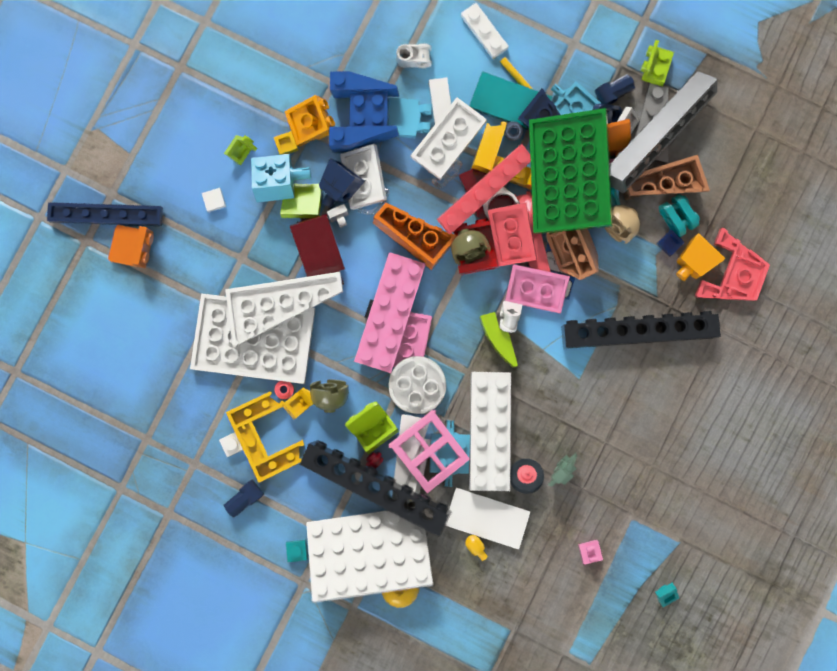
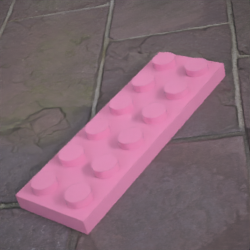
(389, 312)

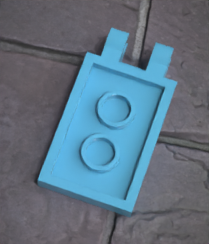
(406, 116)

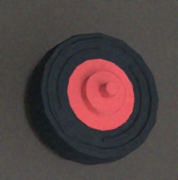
(526, 476)

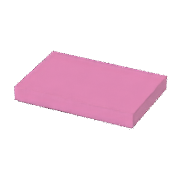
(537, 288)
(414, 337)

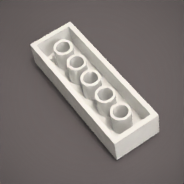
(490, 431)

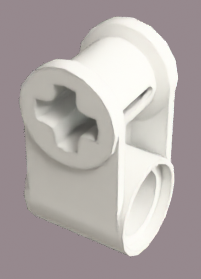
(415, 55)
(510, 316)

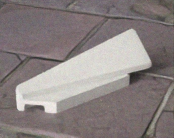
(412, 449)

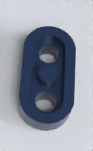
(613, 111)

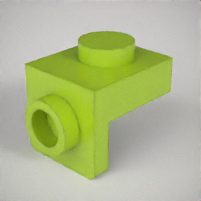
(240, 148)

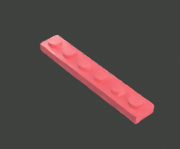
(484, 189)

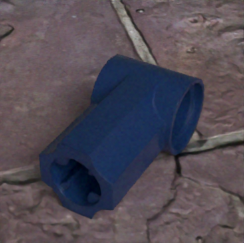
(610, 92)
(246, 496)

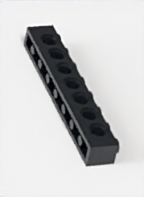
(709, 330)
(313, 461)

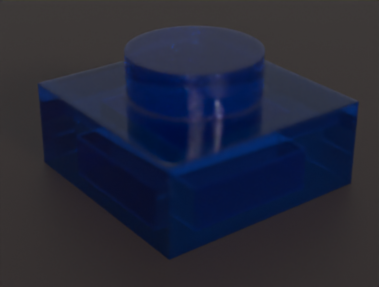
(670, 242)

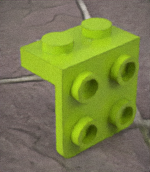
(371, 427)

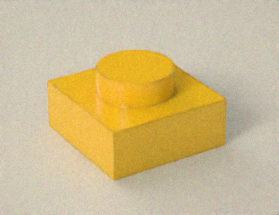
(285, 143)

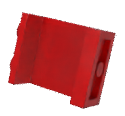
(490, 260)

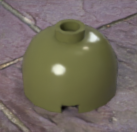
(469, 246)
(329, 395)

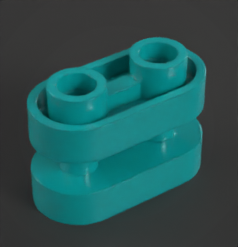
(682, 206)

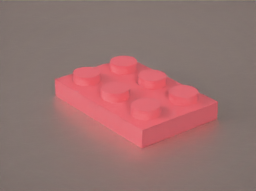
(512, 234)

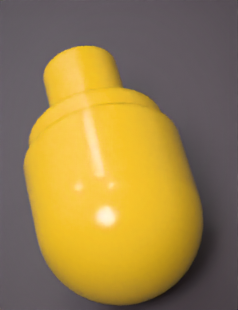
(476, 547)

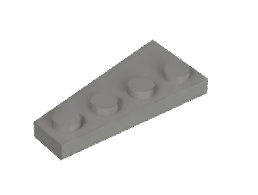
(654, 102)

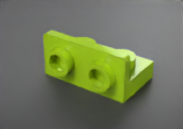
(657, 65)

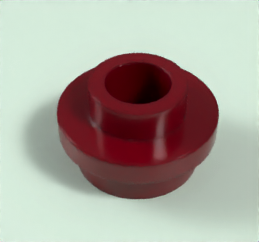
(374, 459)

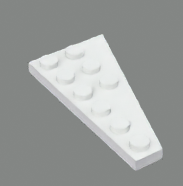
(266, 305)

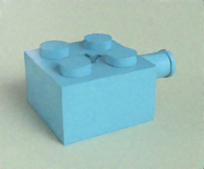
(275, 177)

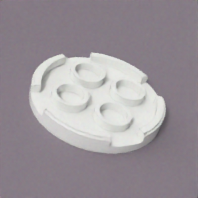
(417, 385)

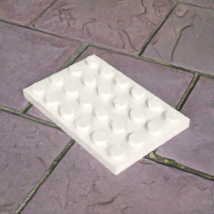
(273, 355)
(366, 556)

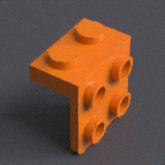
(131, 246)

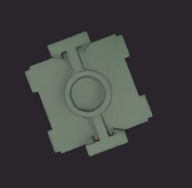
(564, 470)

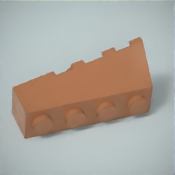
(672, 178)

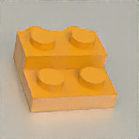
(309, 120)

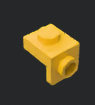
(298, 403)

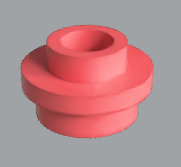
(290, 390)

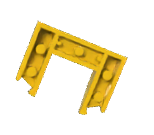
(487, 157)
(241, 421)

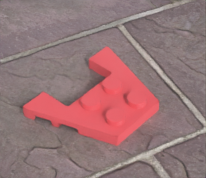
(742, 276)

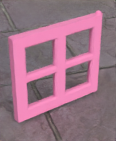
(429, 451)

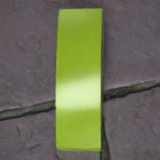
(498, 338)

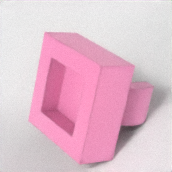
(590, 552)

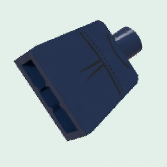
(339, 183)

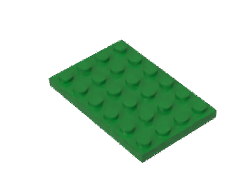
(570, 172)

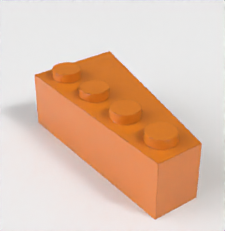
(414, 234)

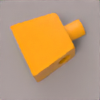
(697, 258)

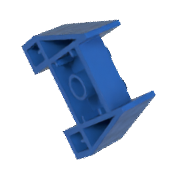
(367, 111)

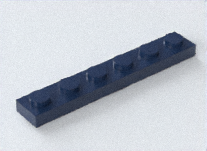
(104, 214)

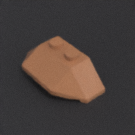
(574, 252)

